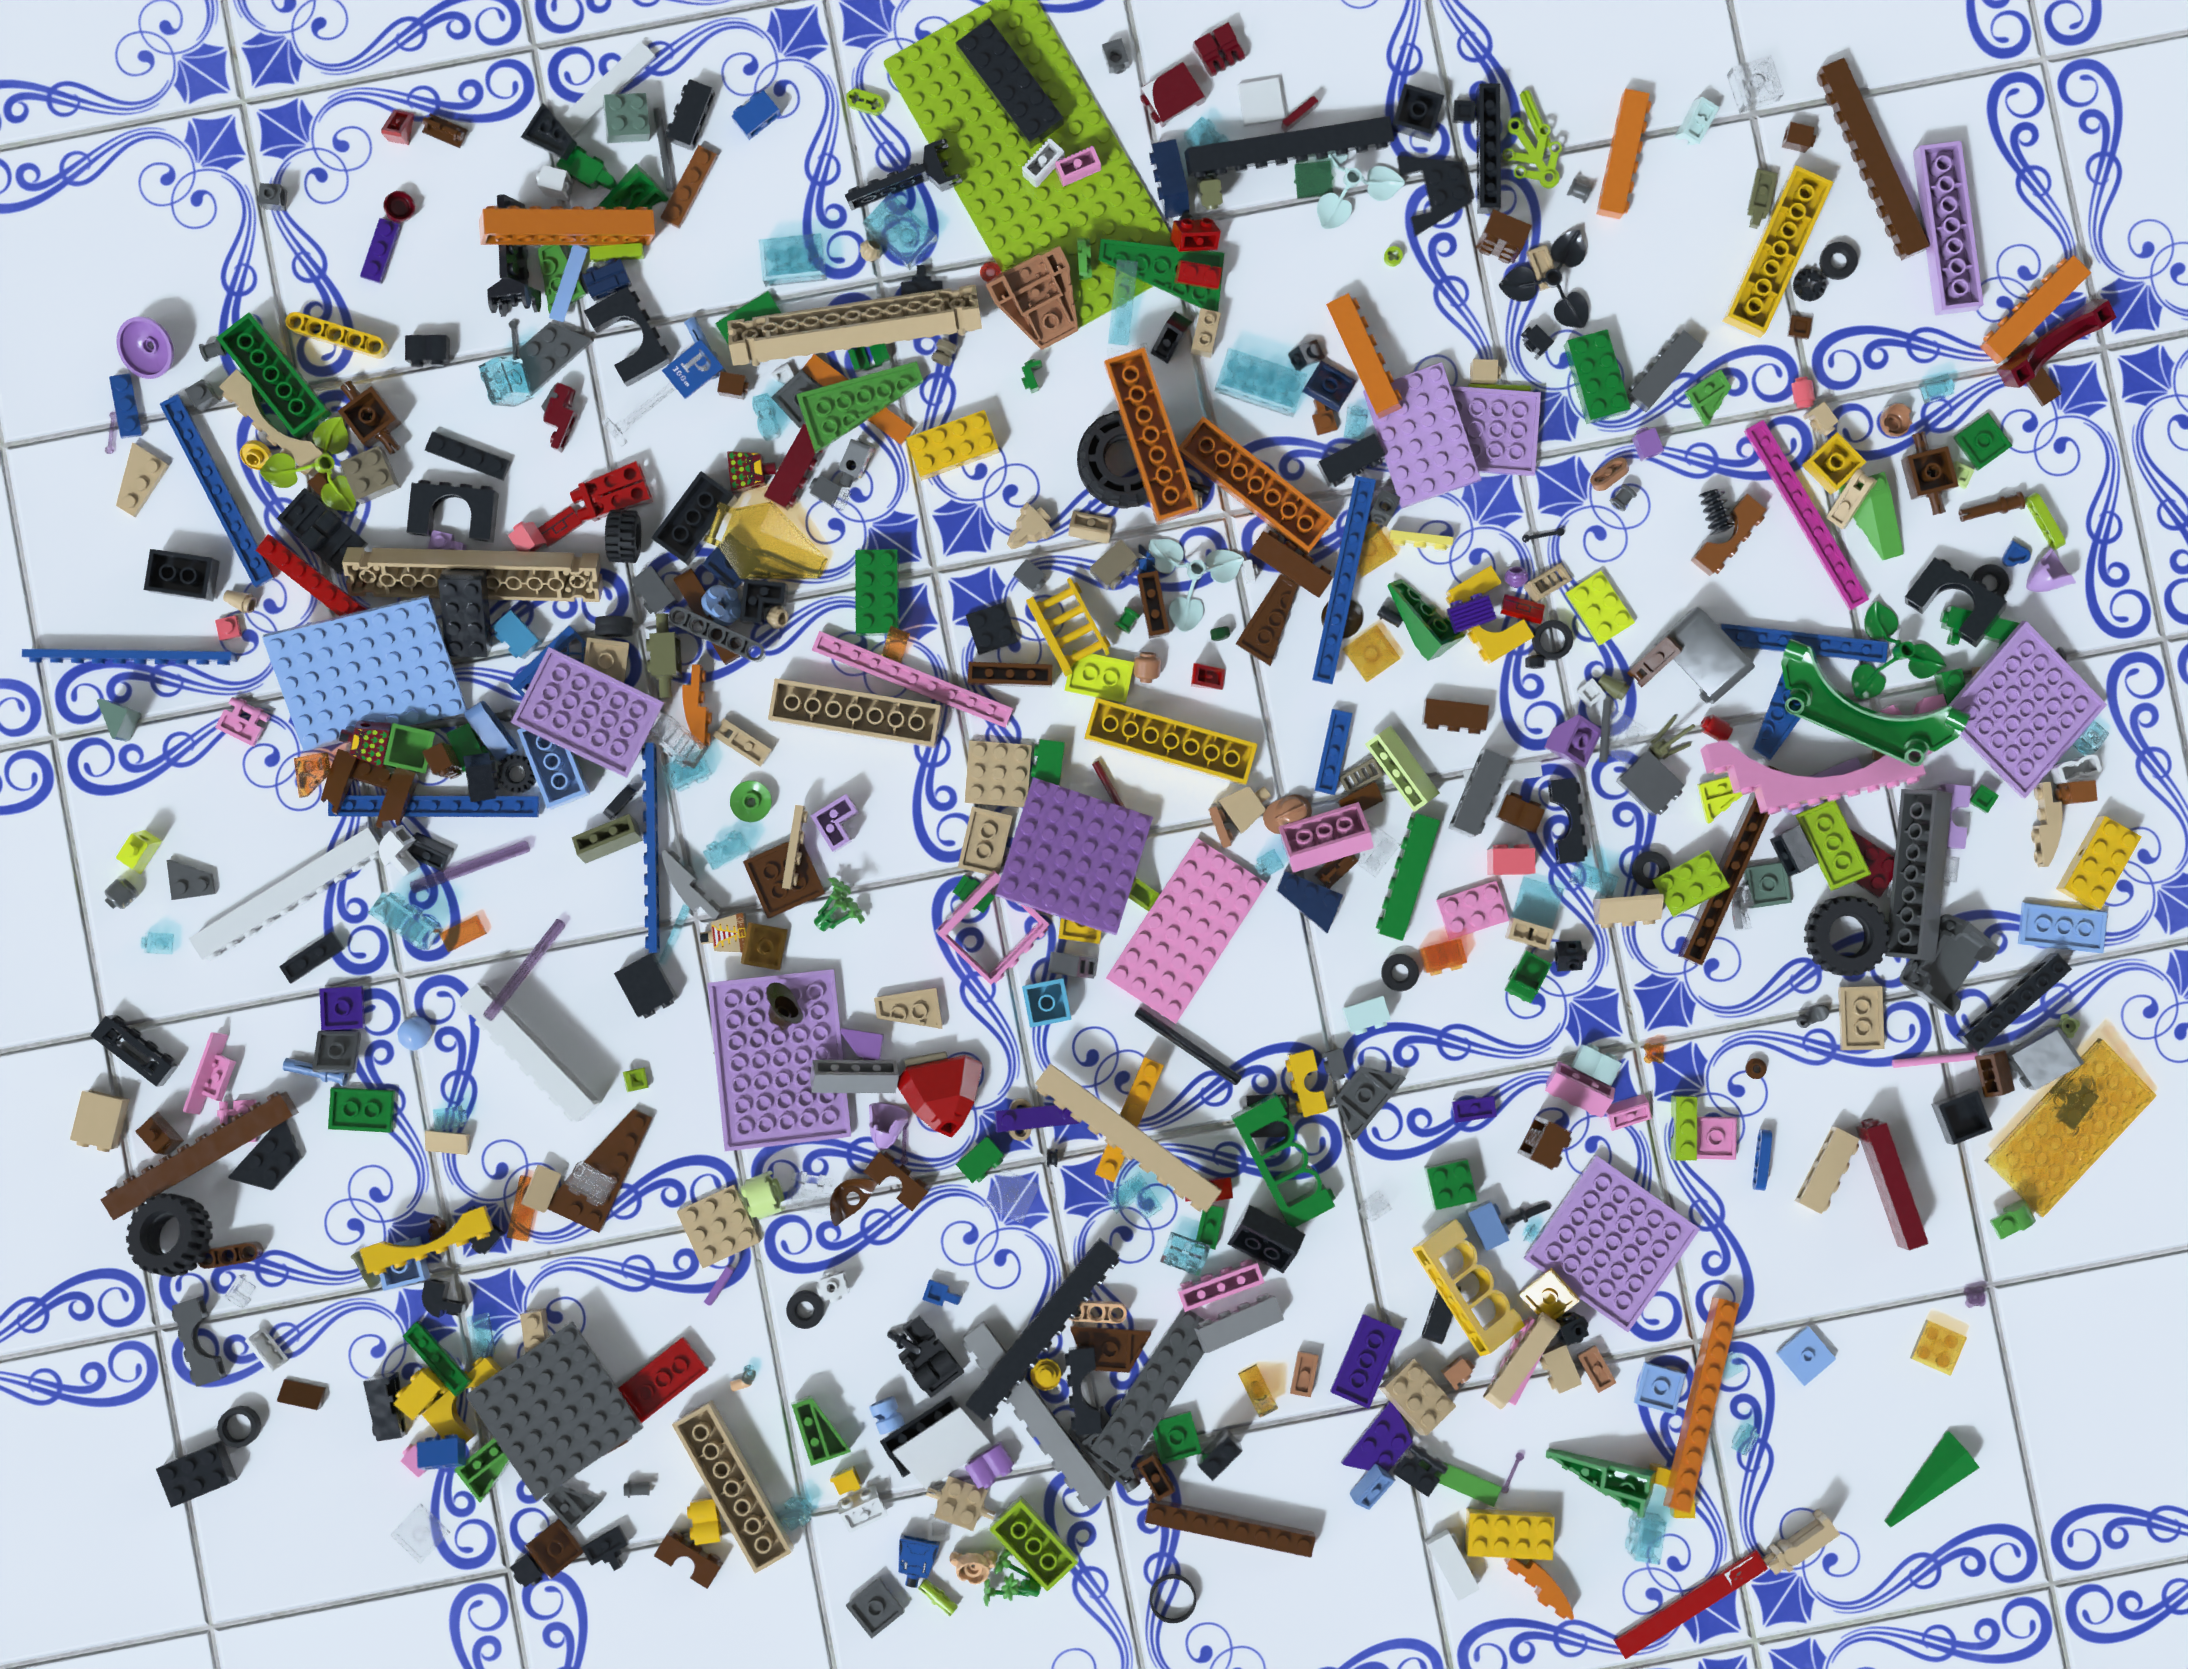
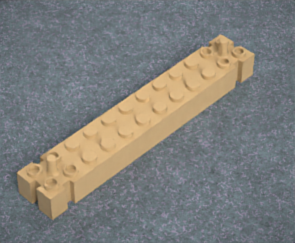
(854, 325)
(508, 573)

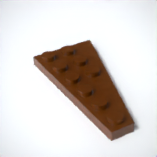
(611, 1158)

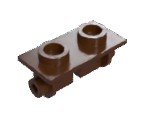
(444, 130)
(1335, 869)

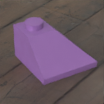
(1574, 740)

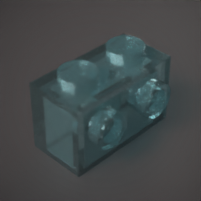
(1203, 133)
(681, 777)
(727, 851)
(1185, 1253)

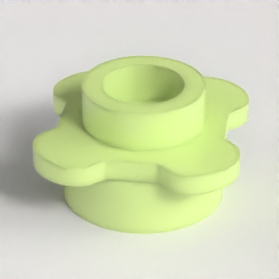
(2073, 1025)

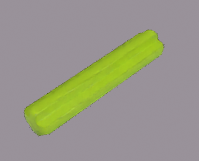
(1533, 114)

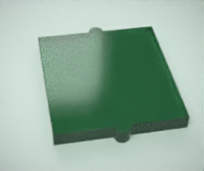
(1313, 179)

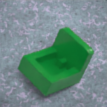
(1029, 380)

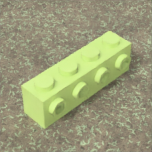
(1402, 768)

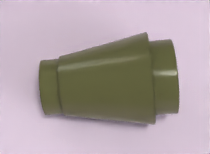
(1613, 686)

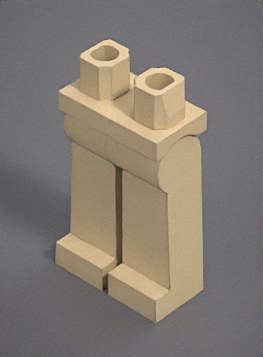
(1802, 1544)

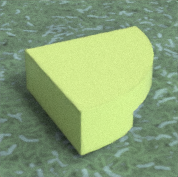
(1963, 474)

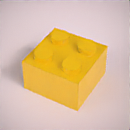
(1833, 463)
(419, 1394)

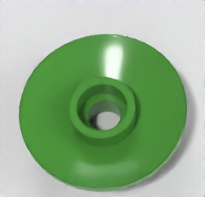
(740, 797)

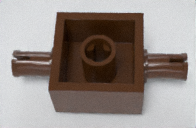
(357, 412)
(1927, 460)

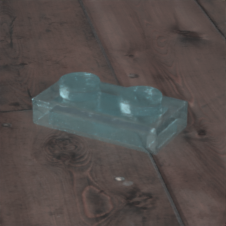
(481, 1335)

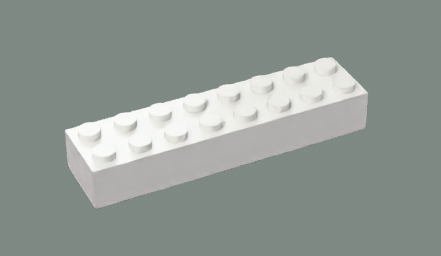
(531, 1053)

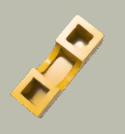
(1300, 1065)

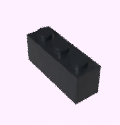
(690, 114)
(1351, 461)

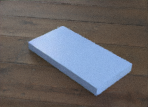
(2062, 927)

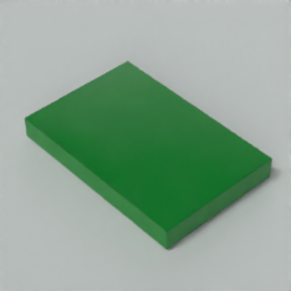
(758, 307)
(361, 1109)

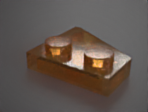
(311, 772)

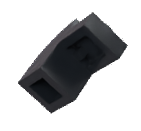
(435, 1299)

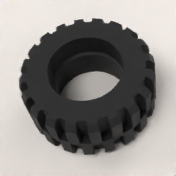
(1874, 935)
(146, 1230)

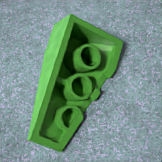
(1878, 518)

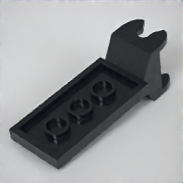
(900, 181)
(513, 273)

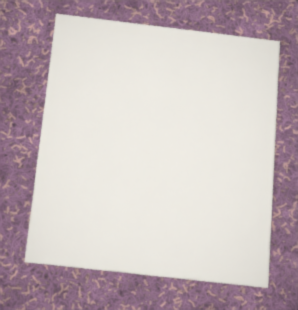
(942, 1448)

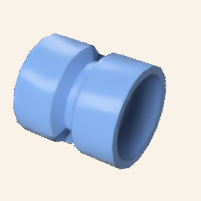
(886, 1414)

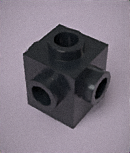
(1569, 955)
(1572, 1328)

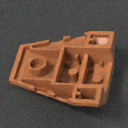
(1038, 297)

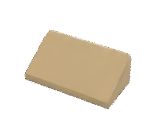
(1090, 527)
(446, 1142)
(541, 1188)

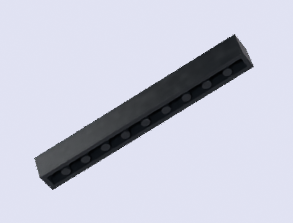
(1289, 146)
(1042, 1329)

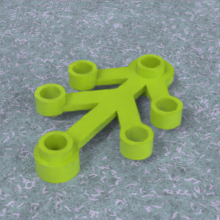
(1534, 156)

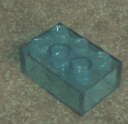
(900, 231)
(792, 259)
(406, 920)

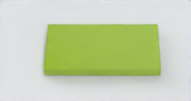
(1833, 845)

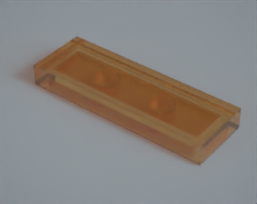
(521, 1215)

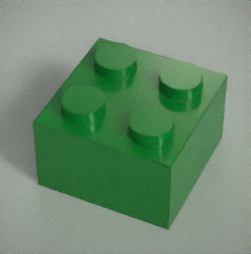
(1450, 1184)

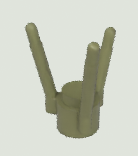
(1660, 748)

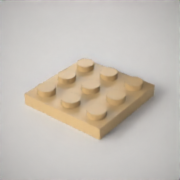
(998, 773)
(718, 1226)

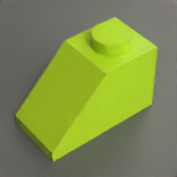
(1143, 894)

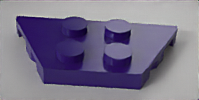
(1381, 1442)

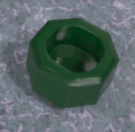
(1220, 633)

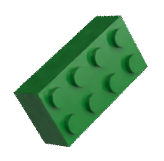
(1596, 376)
(876, 591)

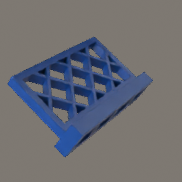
(557, 644)

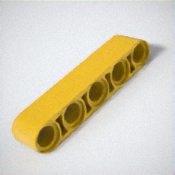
(327, 333)

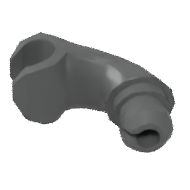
(1813, 1016)

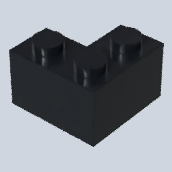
(758, 595)

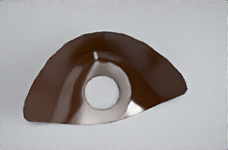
(839, 1206)

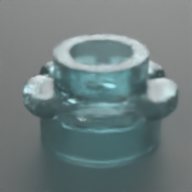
(1530, 1233)

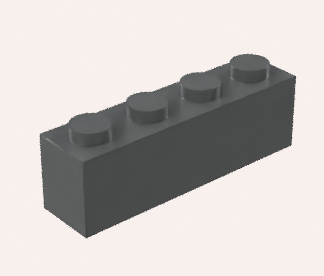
(1664, 371)

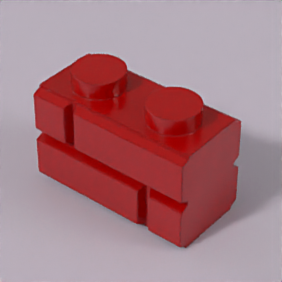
(1198, 275)

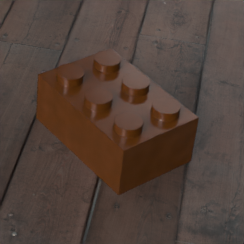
(1503, 237)

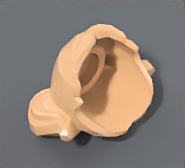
(977, 1573)

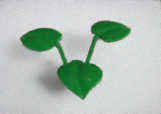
(1923, 659)

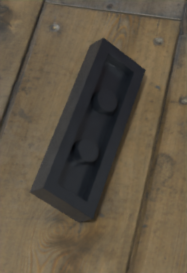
(311, 957)

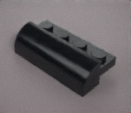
(916, 1427)

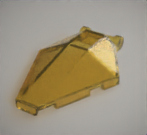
(765, 544)

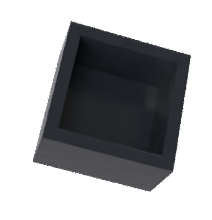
(1962, 1116)

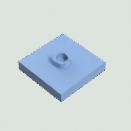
(1805, 1355)
(1659, 1387)

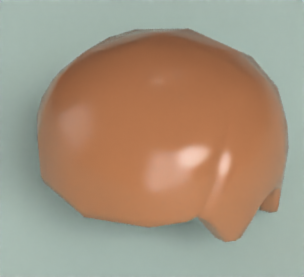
(1895, 420)

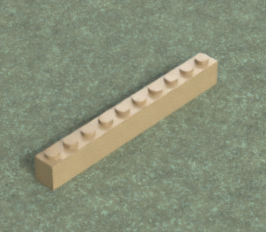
(1127, 1137)

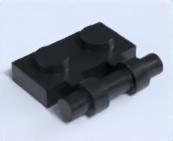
(1416, 1475)

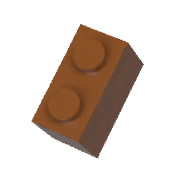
(2076, 792)

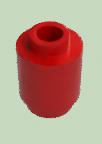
(1716, 728)

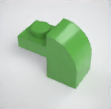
(2015, 1218)

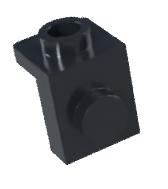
(1306, 355)

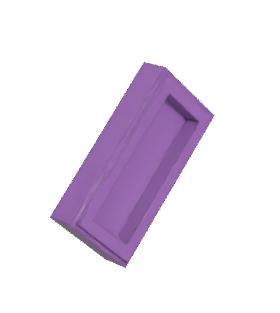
(719, 1285)

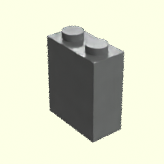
(1651, 784)

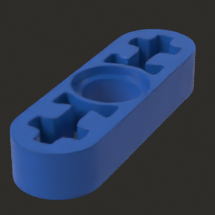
(1762, 1160)

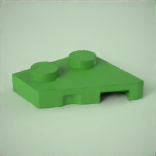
(1708, 395)

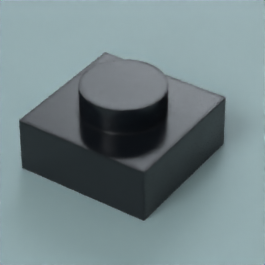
(1463, 111)

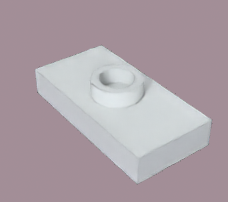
(266, 1350)

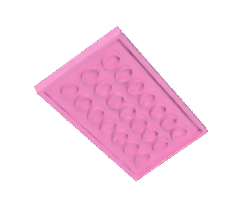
(1186, 930)

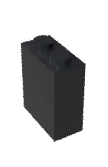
(646, 986)
(1219, 1454)

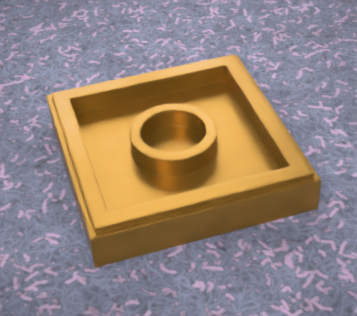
(764, 946)

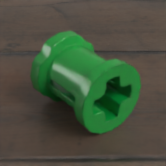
(1127, 620)

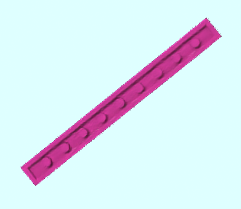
(1806, 515)

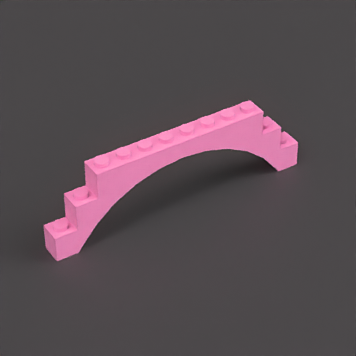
(1782, 790)

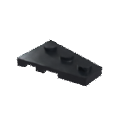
(549, 134)

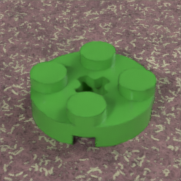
(1084, 258)

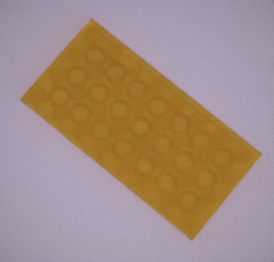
(2070, 1128)

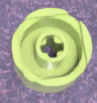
(763, 1195)

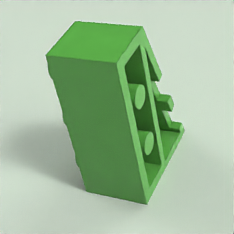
(817, 1432)
(483, 1469)

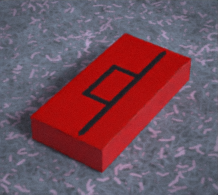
(560, 526)
(1522, 609)

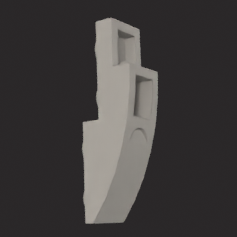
(682, 879)

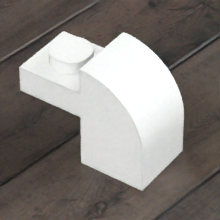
(394, 850)

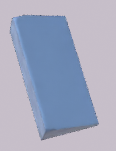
(1371, 1487)

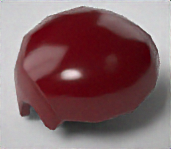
(399, 206)

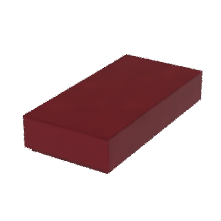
(1299, 114)

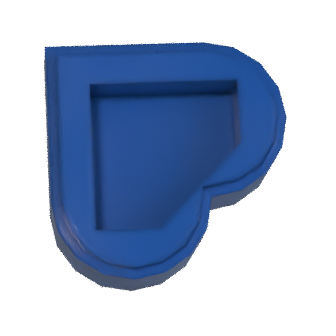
(2015, 555)

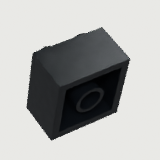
(1417, 112)

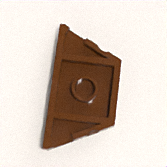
(1114, 1347)

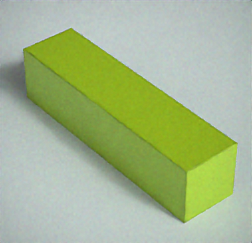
(620, 251)

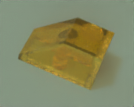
(1258, 1391)

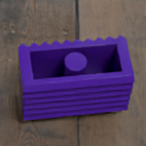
(1471, 613)

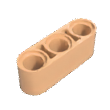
(1105, 1317)

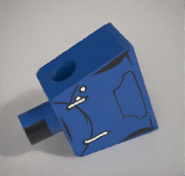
(916, 1558)

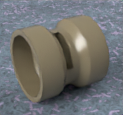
(944, 352)

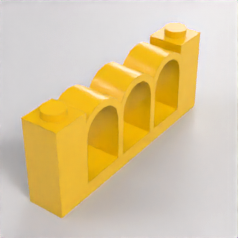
(1506, 1320)

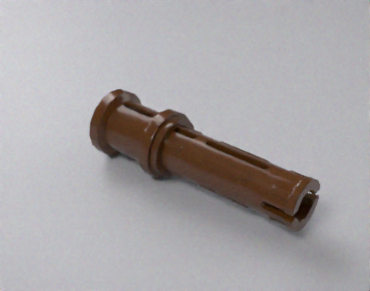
(2001, 505)

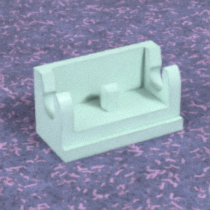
(1697, 121)

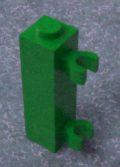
(1954, 617)

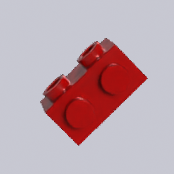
(1195, 235)

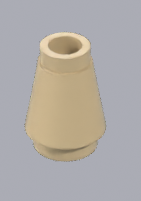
(242, 601)

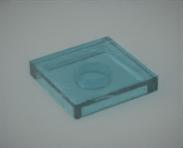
(1537, 902)

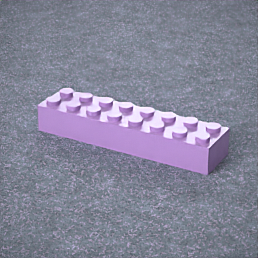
(1948, 228)

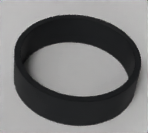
(1173, 1620)

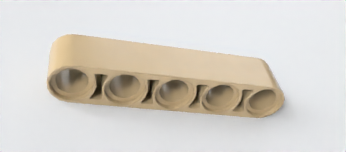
(1521, 1361)

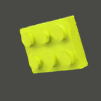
(1599, 608)
(1100, 677)

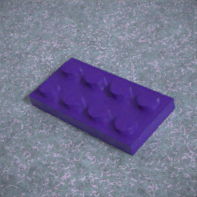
(1365, 1361)

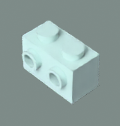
(1366, 1014)

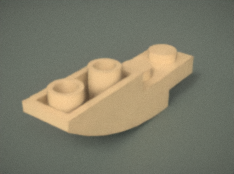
(2049, 832)

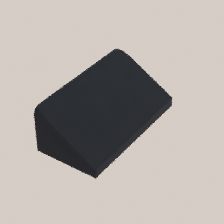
(430, 851)

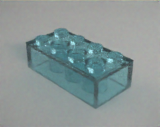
(1260, 382)

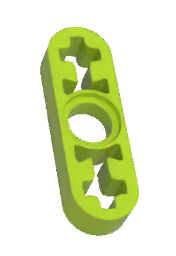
(2045, 521)

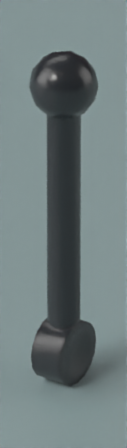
(1559, 532)

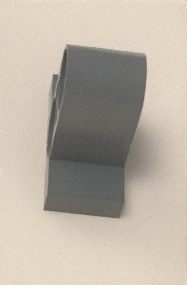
(1072, 965)

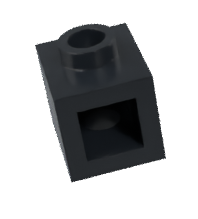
(527, 1570)

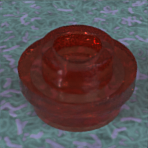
(989, 266)

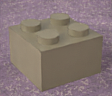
(370, 474)
(1114, 565)

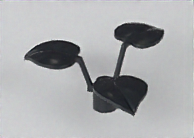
(1520, 283)

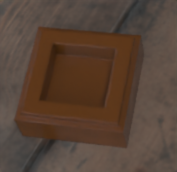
(1799, 327)

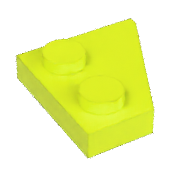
(1716, 797)

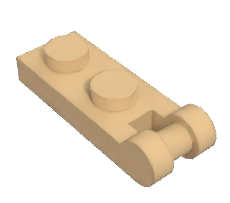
(1850, 499)
(743, 743)

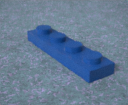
(1333, 752)

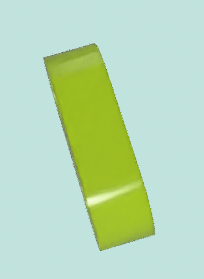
(863, 106)

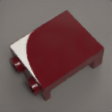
(1171, 94)

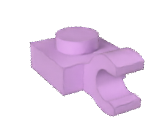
(444, 541)

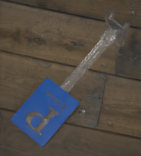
(685, 374)

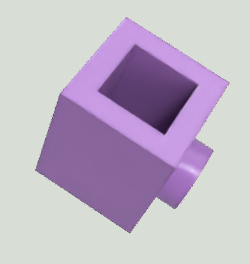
(1647, 443)

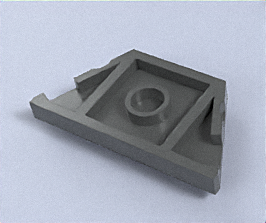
(550, 352)
(1365, 1097)

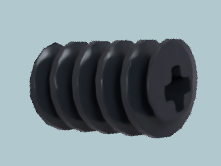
(1716, 511)

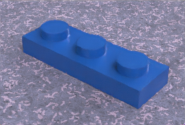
(125, 406)

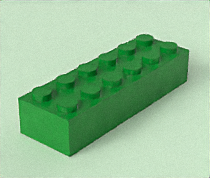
(274, 376)

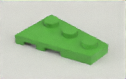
(552, 268)

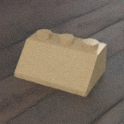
(1628, 910)

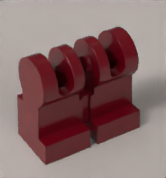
(1222, 40)

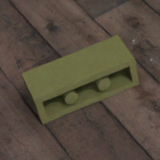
(607, 838)

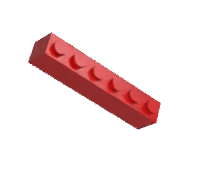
(308, 577)

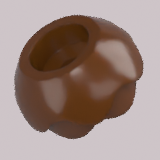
(437, 1228)

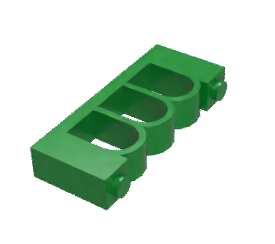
(1305, 1206)

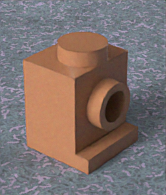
(1458, 1371)

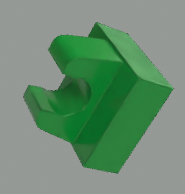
(1983, 798)

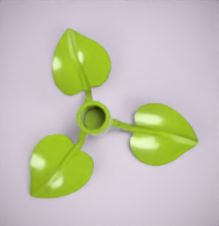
(332, 437)

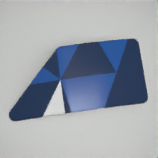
(1145, 560)

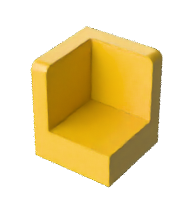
(846, 1480)

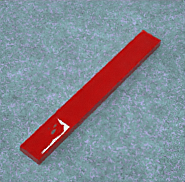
(1690, 1604)

